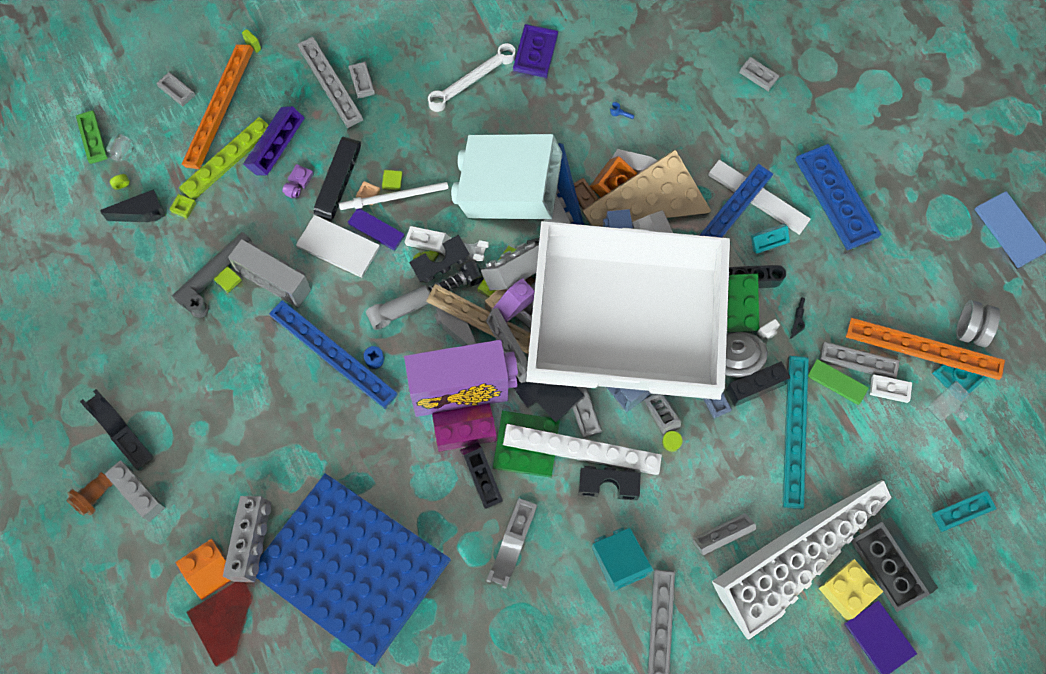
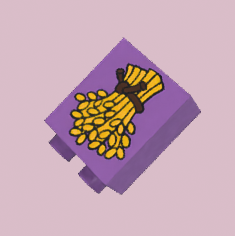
(460, 377)

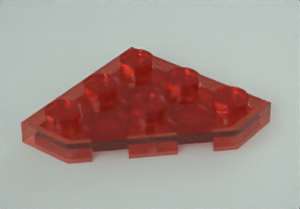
(222, 621)

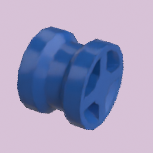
(373, 362)

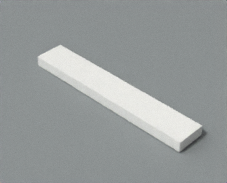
(764, 200)

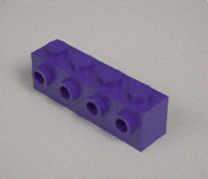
(274, 140)

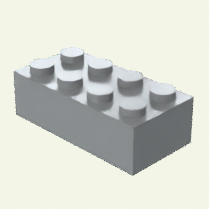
(270, 273)

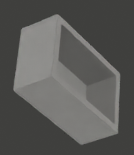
(511, 267)

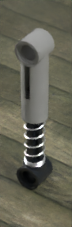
(382, 314)

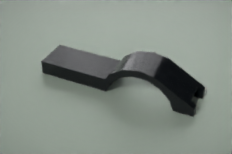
(117, 430)

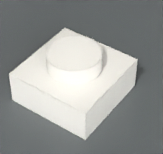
(768, 330)

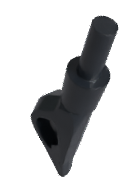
(798, 319)

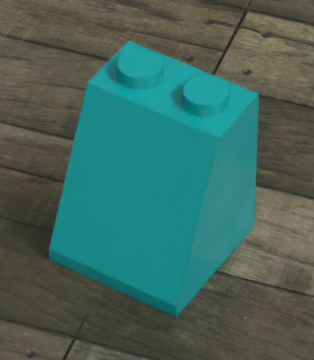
(621, 559)

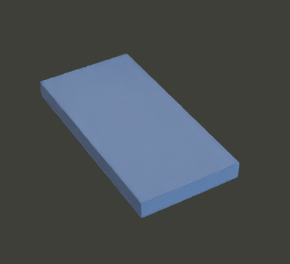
(1012, 229)

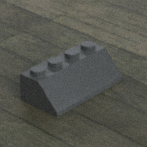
(894, 564)

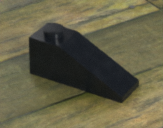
(140, 208)
(481, 475)

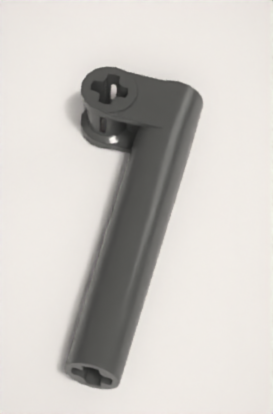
(188, 294)

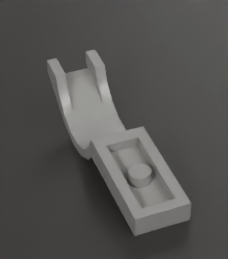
(512, 543)

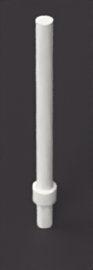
(360, 202)

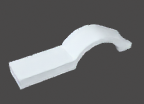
(433, 241)

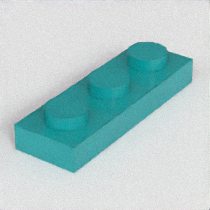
(964, 511)

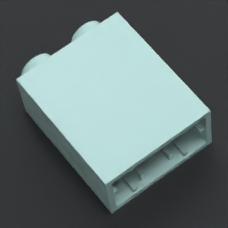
(508, 176)

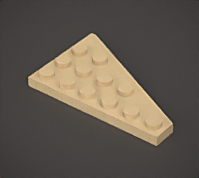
(658, 187)

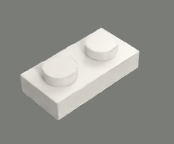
(890, 388)

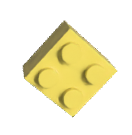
(850, 590)

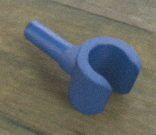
(618, 111)

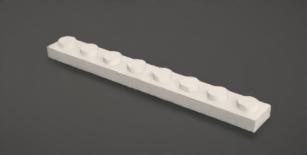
(582, 449)

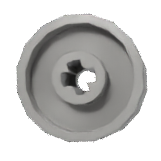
(978, 323)

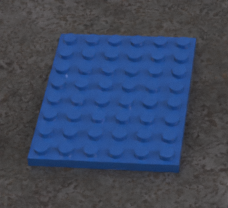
(350, 568)

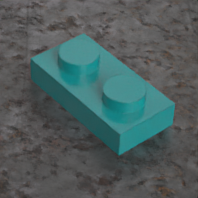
(770, 238)

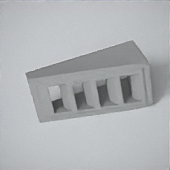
(668, 423)

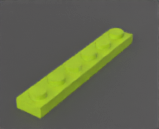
(224, 160)

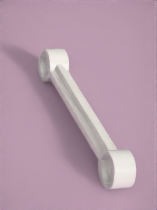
(471, 77)

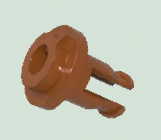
(86, 497)

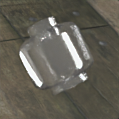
(120, 147)

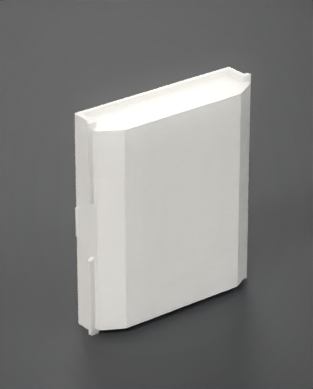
(630, 310)

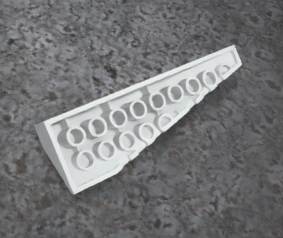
(775, 575)

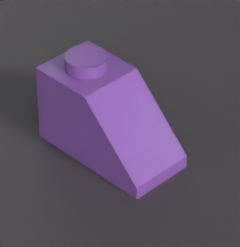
(515, 299)

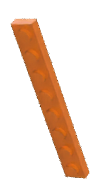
(217, 107)
(925, 348)

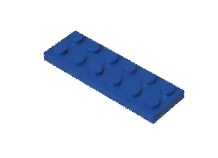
(838, 197)

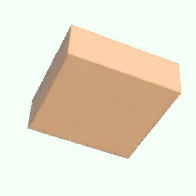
(368, 190)

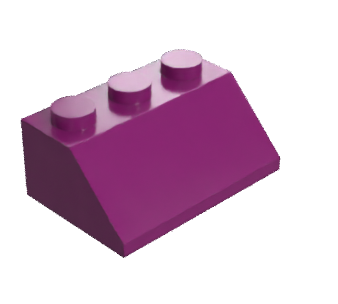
(464, 427)

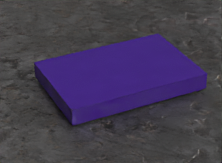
(535, 51)
(880, 638)

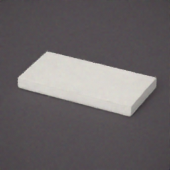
(338, 246)

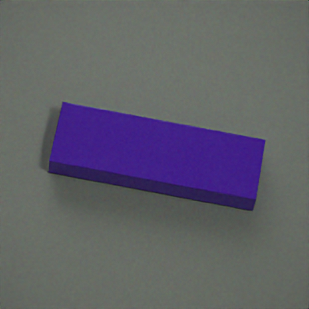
(376, 229)

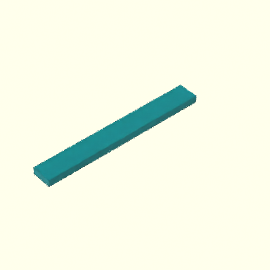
(795, 433)

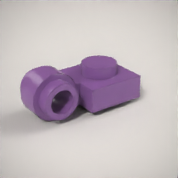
(298, 178)

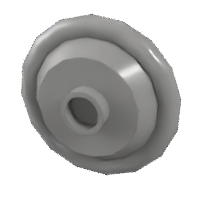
(744, 354)

